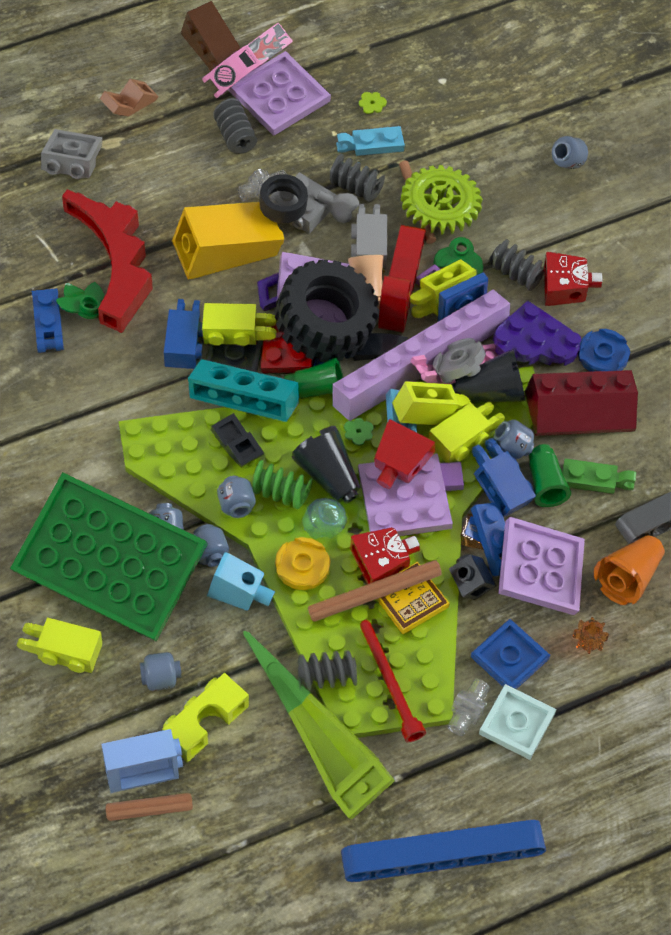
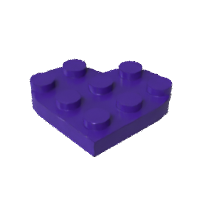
(536, 337)

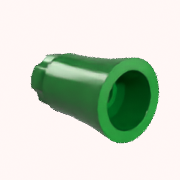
(317, 379)
(547, 477)

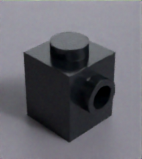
(472, 576)

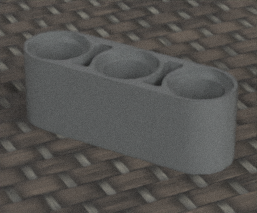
(648, 519)

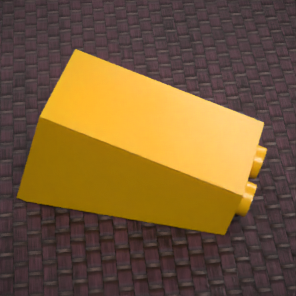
(224, 237)

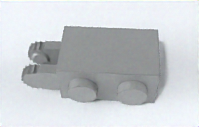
(370, 233)

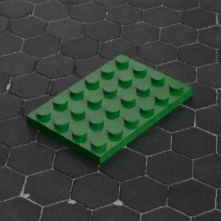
(109, 556)

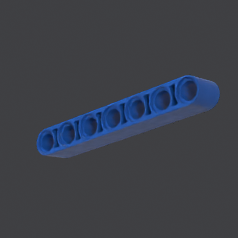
(443, 850)

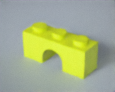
(220, 699)

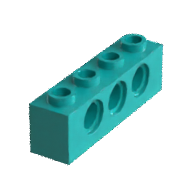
(243, 390)

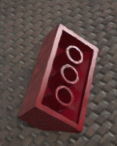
(582, 402)

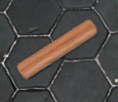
(149, 806)

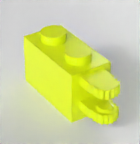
(428, 296)
(236, 324)
(427, 403)
(463, 431)
(63, 644)

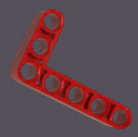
(401, 279)

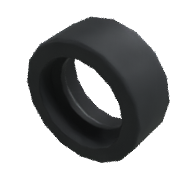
(286, 183)

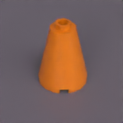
(629, 570)

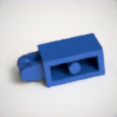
(182, 337)
(502, 478)

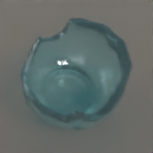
(324, 518)

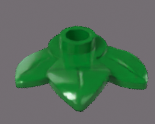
(450, 255)
(80, 301)

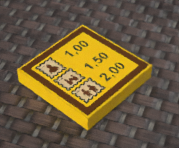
(414, 604)

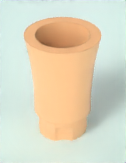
(371, 268)

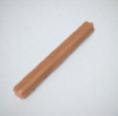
(374, 590)

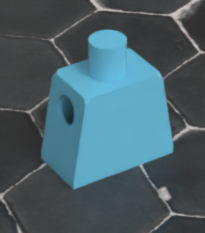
(238, 584)

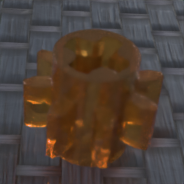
(596, 630)

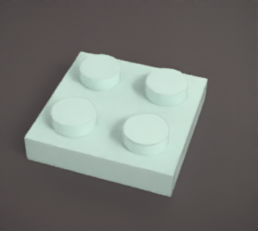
(517, 722)

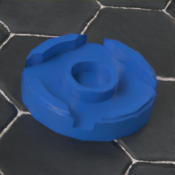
(603, 351)

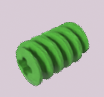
(280, 486)

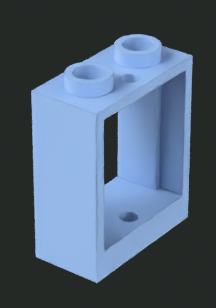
(142, 760)

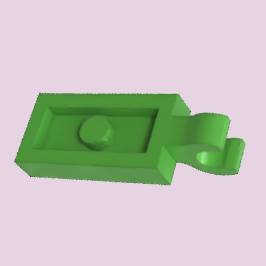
(597, 476)

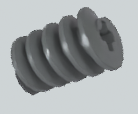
(234, 126)
(356, 180)
(516, 265)
(327, 669)

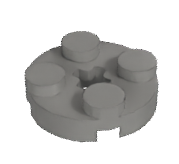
(460, 360)

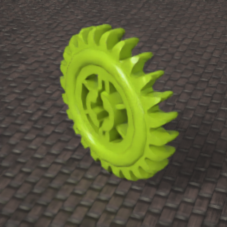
(440, 210)

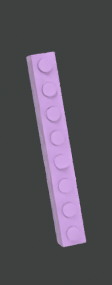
(371, 382)

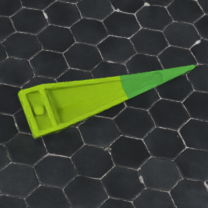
(345, 764)

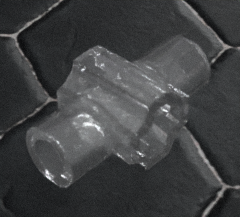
(255, 181)
(468, 707)

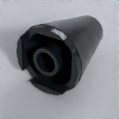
(495, 382)
(328, 464)

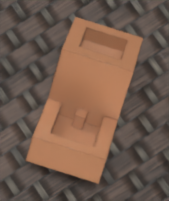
(131, 99)

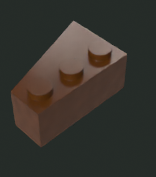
(209, 35)

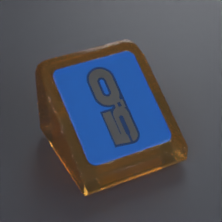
(469, 534)

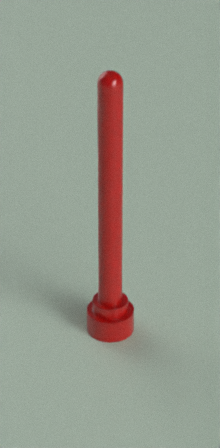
(411, 728)

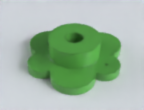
(358, 431)

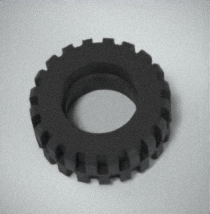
(334, 284)

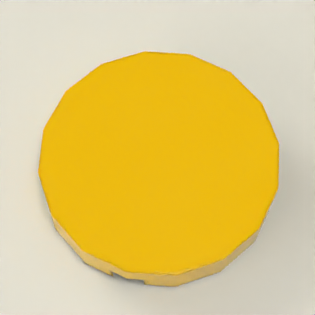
(302, 563)

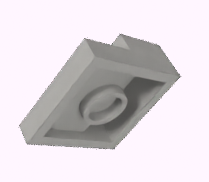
(70, 154)
(315, 210)

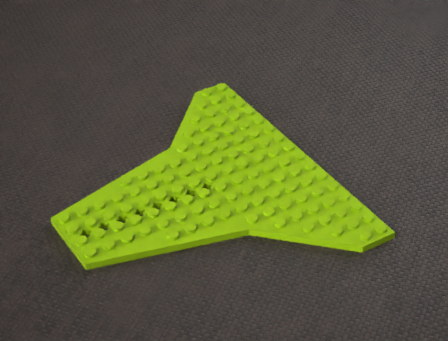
(188, 464)

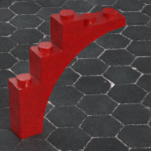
(115, 228)

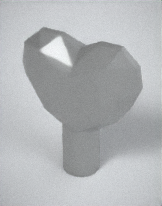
(340, 205)

